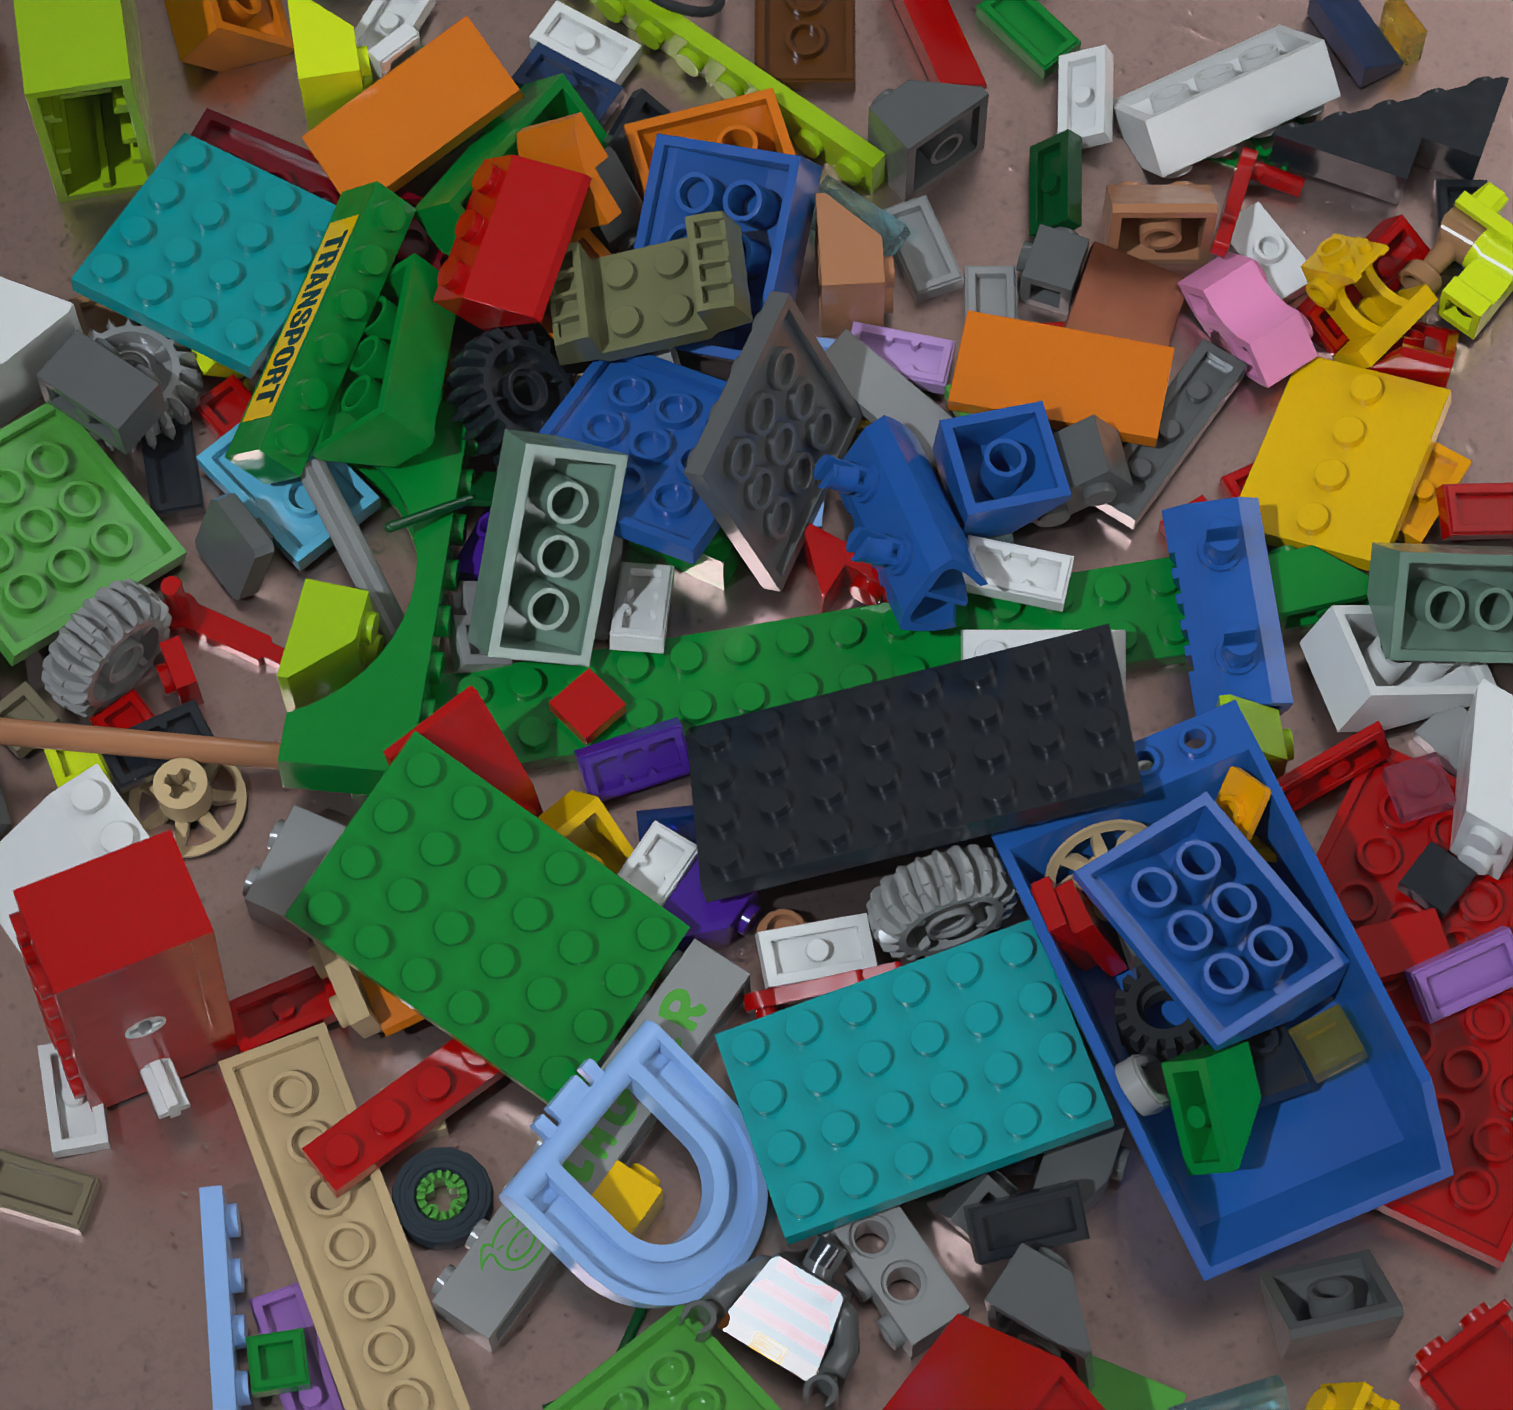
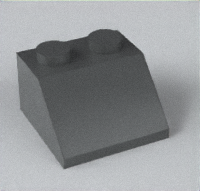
(926, 131)
(1041, 1307)

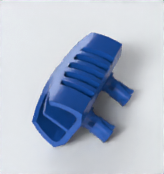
(903, 525)
(1227, 603)

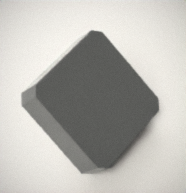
(235, 545)

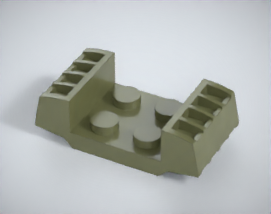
(651, 294)

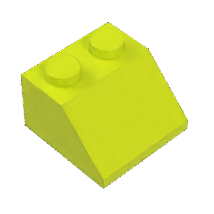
(327, 60)

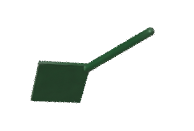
(479, 495)

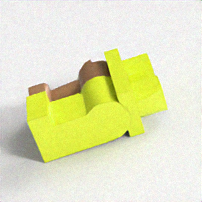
(1483, 245)

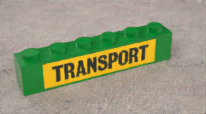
(320, 333)

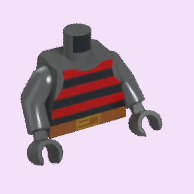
(789, 1315)

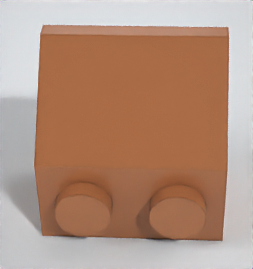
(1161, 221)
(850, 268)

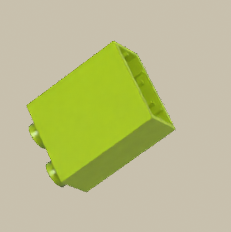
(87, 94)

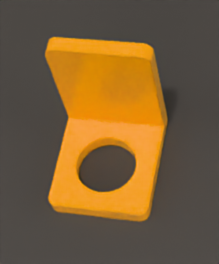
(1244, 802)

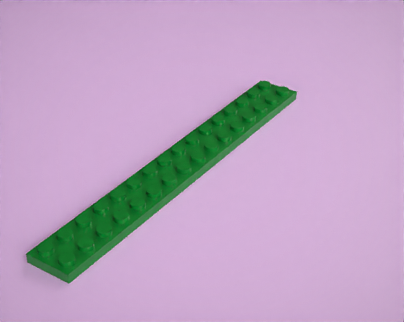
(807, 656)

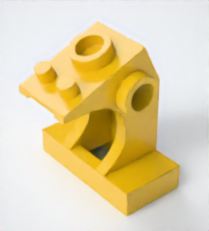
(1380, 316)

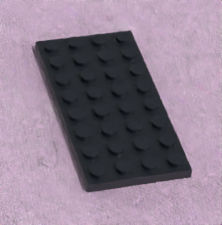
(911, 763)

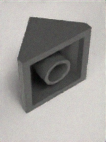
(1330, 1304)

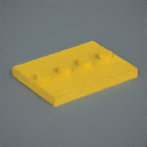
(1344, 458)

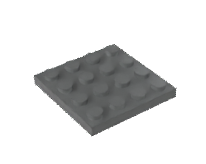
(767, 435)

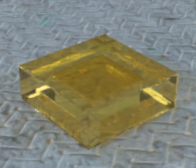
(1403, 30)
(1327, 1043)

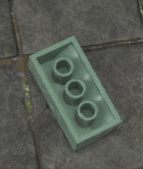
(546, 549)
(1442, 602)

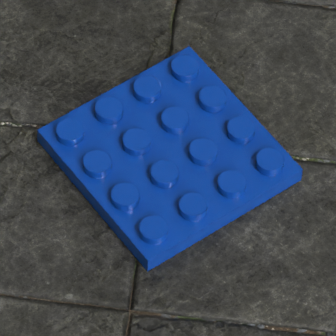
(656, 418)

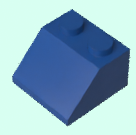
(1000, 468)

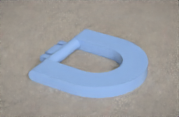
(588, 1236)

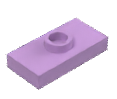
(917, 357)

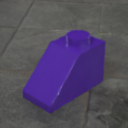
(711, 922)

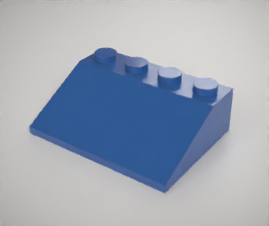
(756, 188)
(1214, 924)

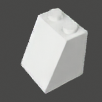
(30, 334)
(1485, 784)

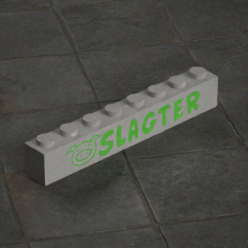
(504, 1256)

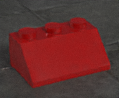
(511, 241)

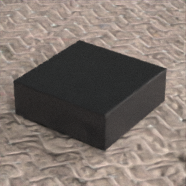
(1437, 880)

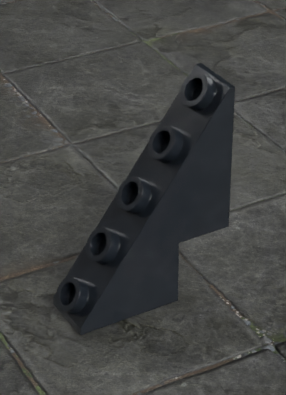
(1379, 145)

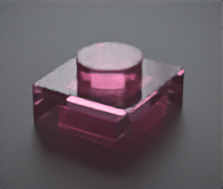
(1418, 787)

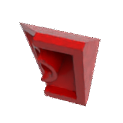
(1421, 355)

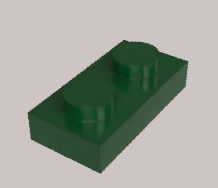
(1055, 182)

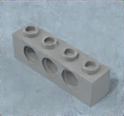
(907, 1323)

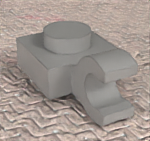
(464, 654)

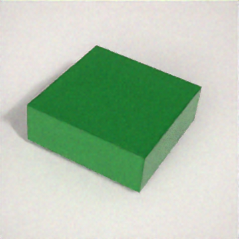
(278, 1362)

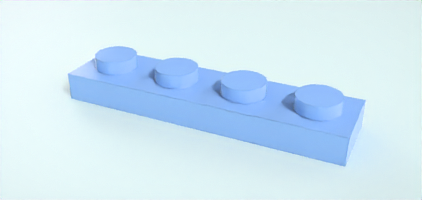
(222, 1280)

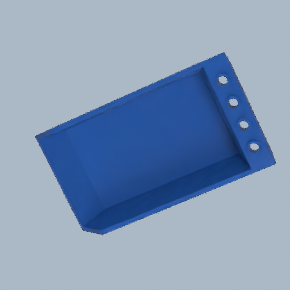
(1308, 1157)

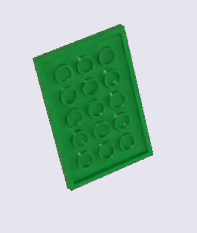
(485, 920)

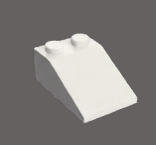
(1368, 688)
(63, 831)

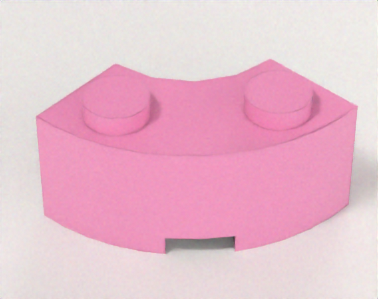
(1258, 326)

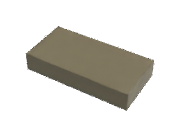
(46, 1192)

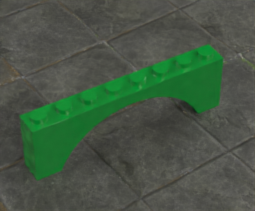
(343, 736)

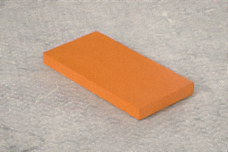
(415, 112)
(1070, 370)

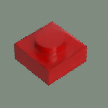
(177, 672)

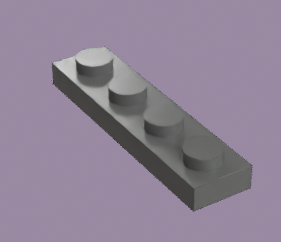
(1188, 410)

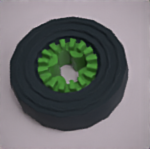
(417, 1185)

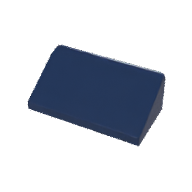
(1355, 39)

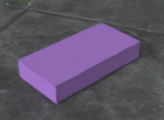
(1463, 975)

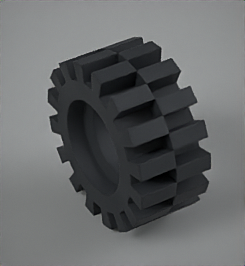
(1135, 1030)

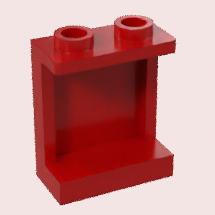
(1471, 1367)

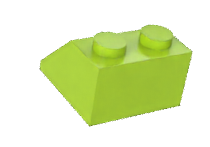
(328, 642)

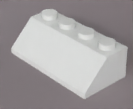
(1226, 100)

